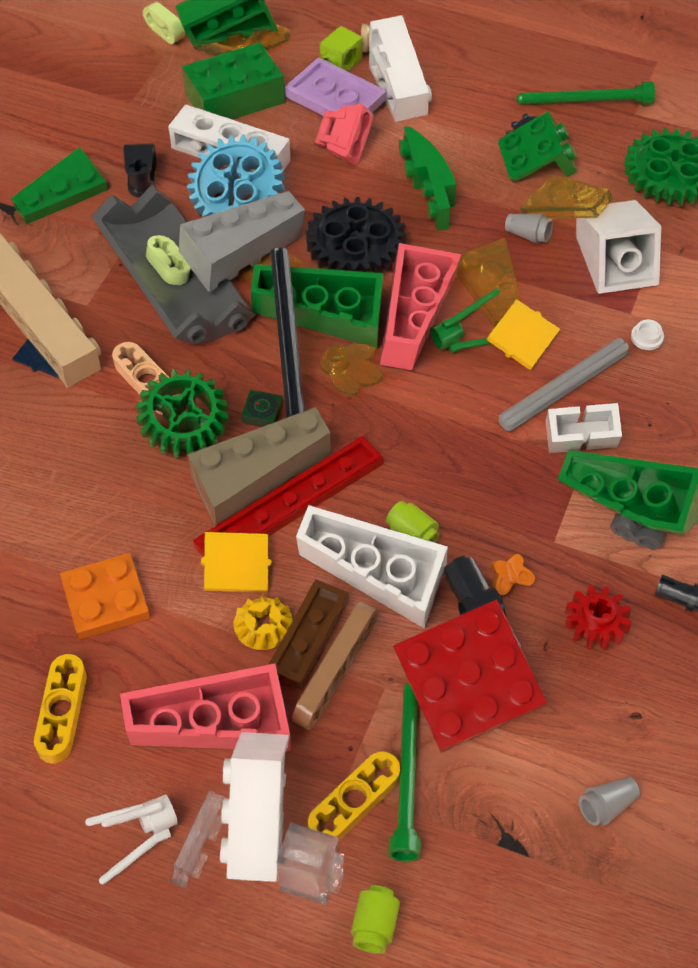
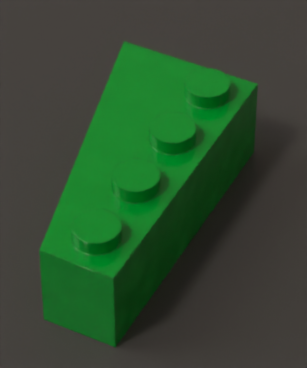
(326, 301)

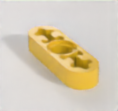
(66, 723)
(381, 785)

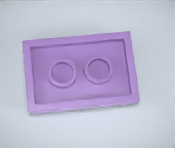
(329, 87)

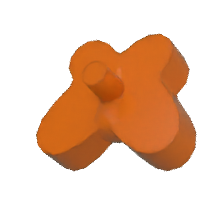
(510, 573)

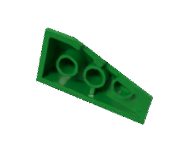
(644, 491)

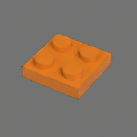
(104, 596)

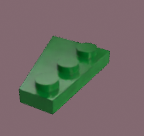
(60, 187)

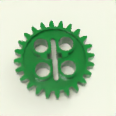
(664, 166)

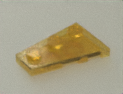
(567, 199)
(485, 270)

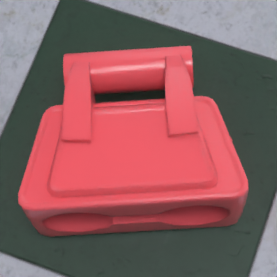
(348, 132)

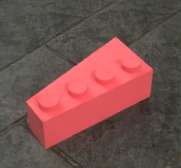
(416, 296)
(207, 710)

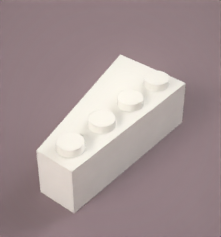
(376, 560)

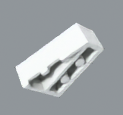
(398, 69)
(254, 806)

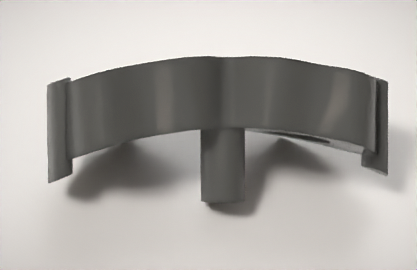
(641, 536)

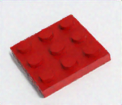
(469, 675)

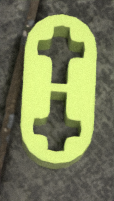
(163, 22)
(167, 261)

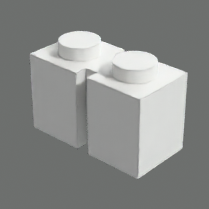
(598, 430)

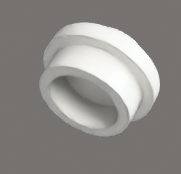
(647, 335)

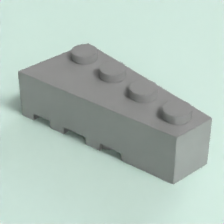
(239, 237)

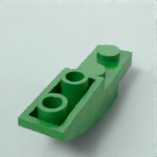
(430, 173)

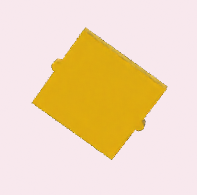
(523, 334)
(236, 562)

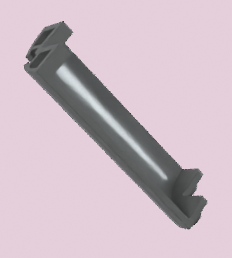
(188, 308)

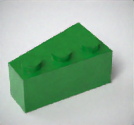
(217, 19)

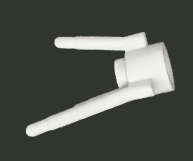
(154, 816)

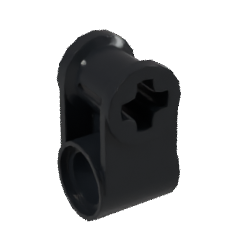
(140, 167)

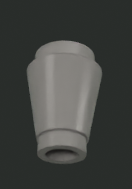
(532, 227)
(606, 801)

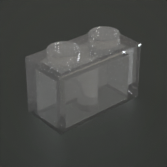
(310, 864)

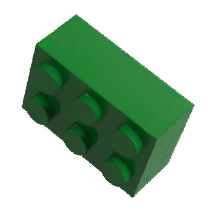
(235, 82)

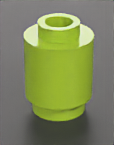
(412, 521)
(375, 919)

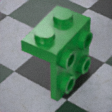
(536, 146)

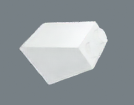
(621, 247)

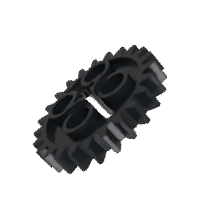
(355, 236)

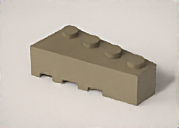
(257, 462)

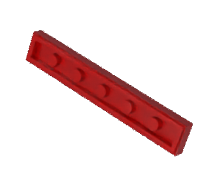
(305, 489)

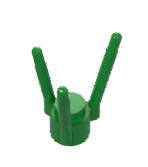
(448, 333)

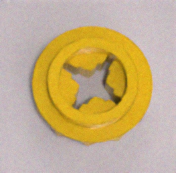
(267, 635)

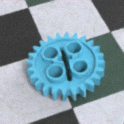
(211, 180)

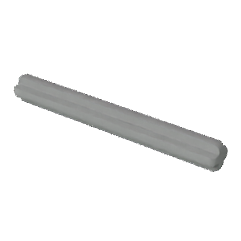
(563, 384)

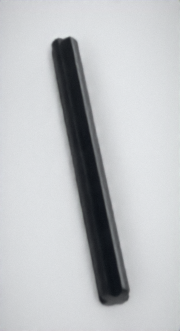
(287, 332)

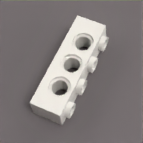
(197, 128)

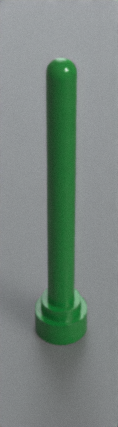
(641, 93)
(404, 843)

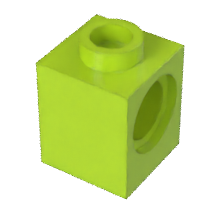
(342, 48)

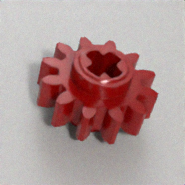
(597, 617)

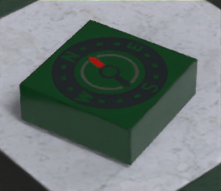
(261, 408)

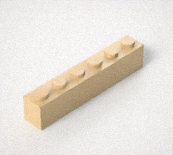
(45, 319)

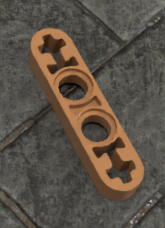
(334, 666)

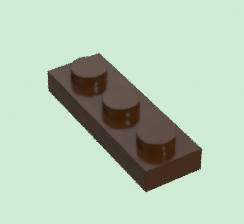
(308, 633)

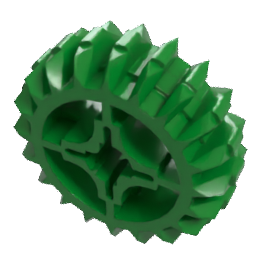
(160, 398)

